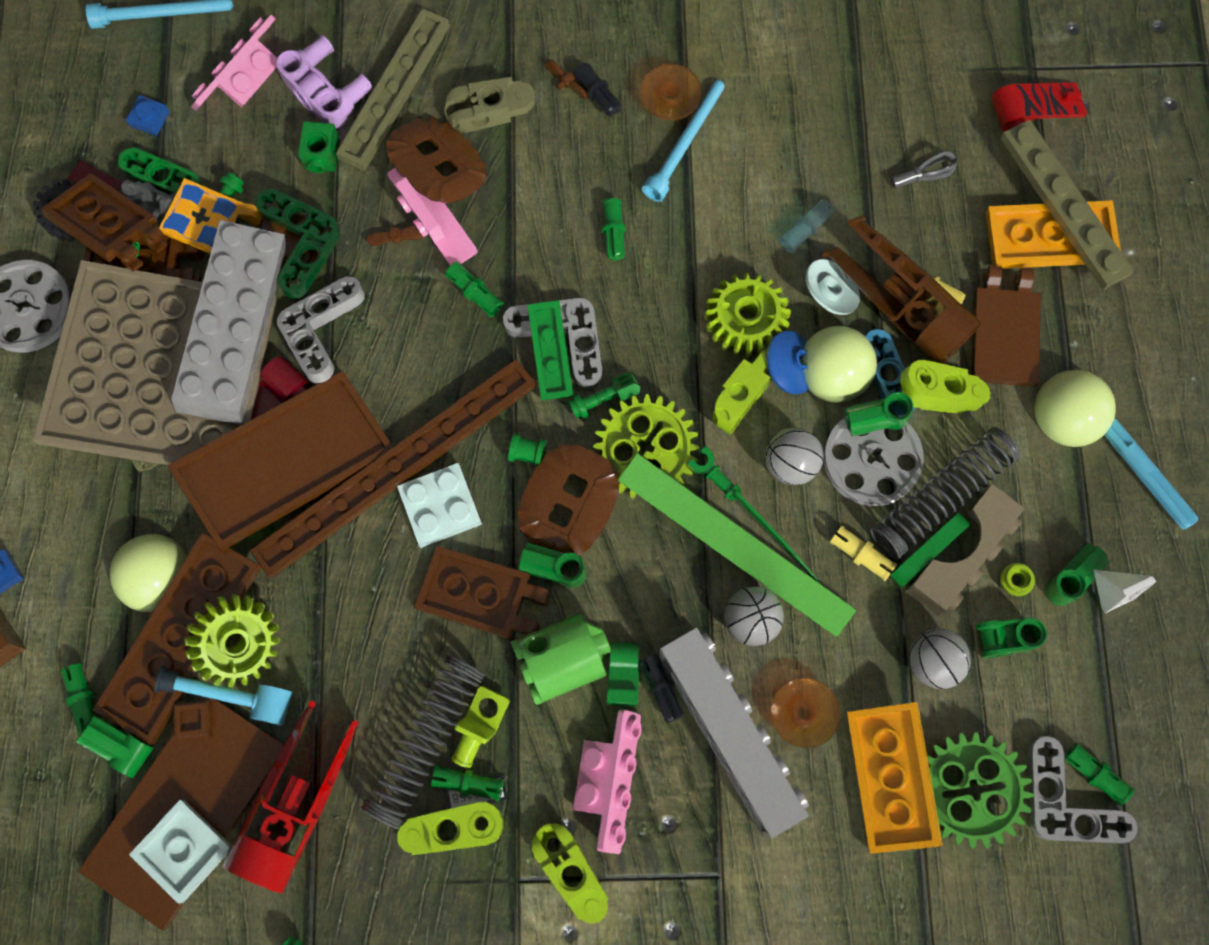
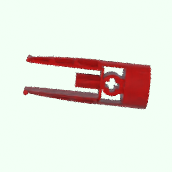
(262, 859)

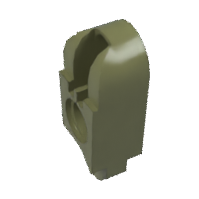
(469, 109)

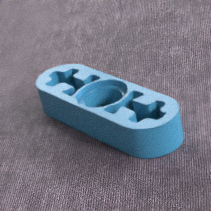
(894, 361)

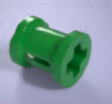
(527, 450)

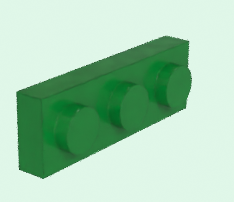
(550, 350)

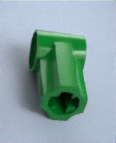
(876, 416)
(550, 565)
(1077, 574)
(120, 749)

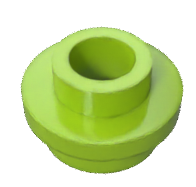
(1026, 575)

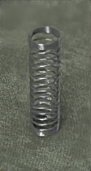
(991, 448)
(468, 674)

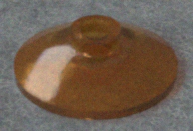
(673, 81)
(820, 703)

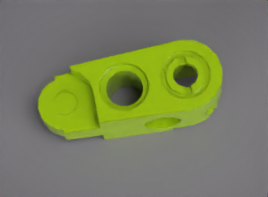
(943, 387)
(741, 393)
(423, 834)
(585, 899)

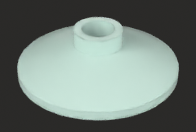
(832, 287)

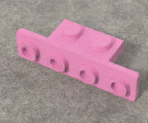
(246, 70)
(434, 219)
(607, 778)

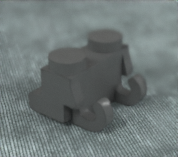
(148, 198)

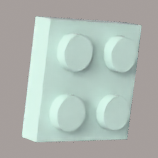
(439, 505)
(181, 851)

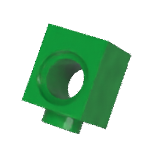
(315, 136)

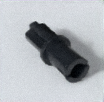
(597, 89)
(661, 688)

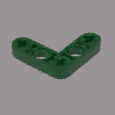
(310, 238)

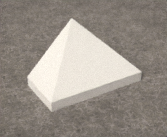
(1120, 588)

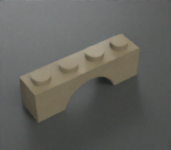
(990, 519)

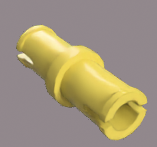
(863, 553)

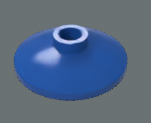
(784, 362)

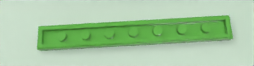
(737, 545)

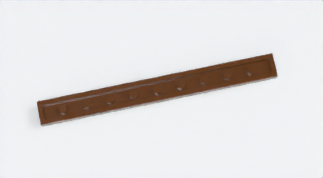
(392, 469)

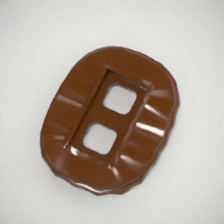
(421, 169)
(547, 489)

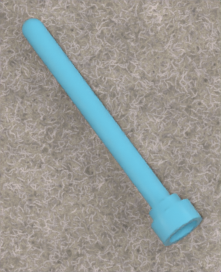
(101, 15)
(657, 185)

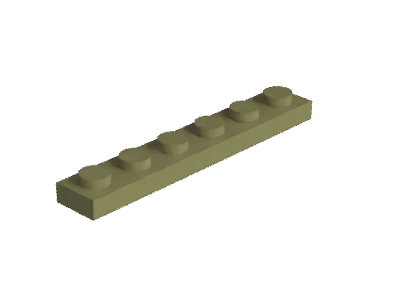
(393, 89)
(1066, 204)

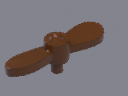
(565, 79)
(394, 235)

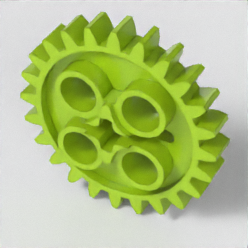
(620, 432)

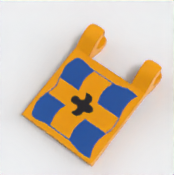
(197, 212)

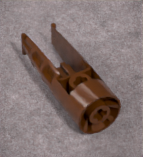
(942, 330)

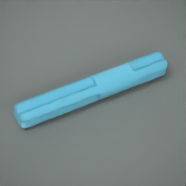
(1150, 475)

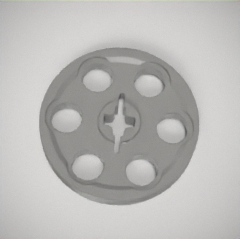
(37, 296)
(872, 473)

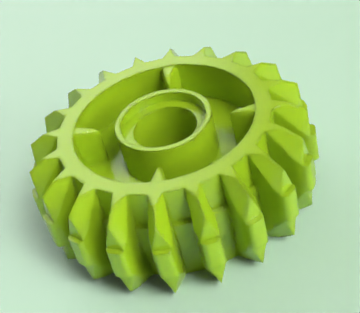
(750, 296)
(220, 623)

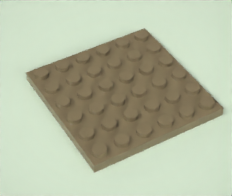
(121, 368)

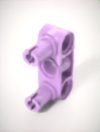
(314, 89)

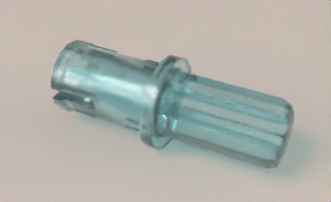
(806, 226)

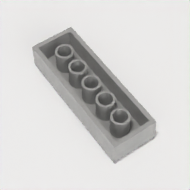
(229, 323)
(732, 734)

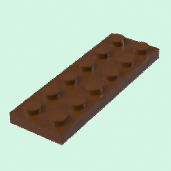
(201, 579)

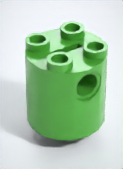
(562, 657)

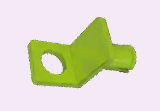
(477, 727)

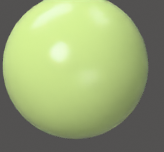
(839, 364)
(1075, 408)
(145, 570)

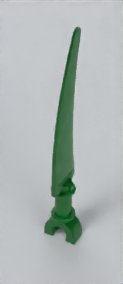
(732, 493)

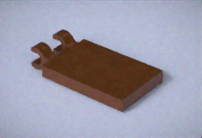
(105, 221)
(162, 263)
(1009, 337)
(478, 594)

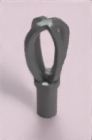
(917, 175)

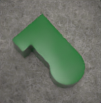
(623, 675)

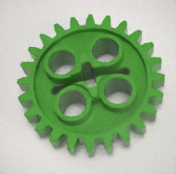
(981, 822)

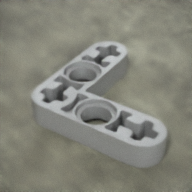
(570, 322)
(305, 327)
(1056, 805)

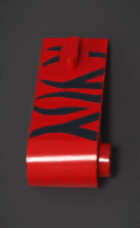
(1026, 102)

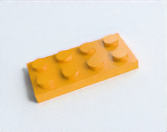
(1032, 238)
(894, 778)

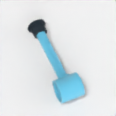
(267, 705)

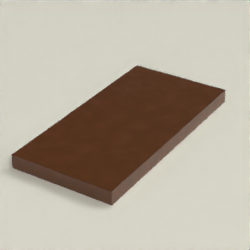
(280, 460)
(212, 774)

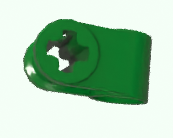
(1004, 638)

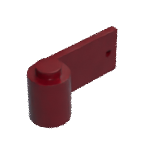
(278, 384)

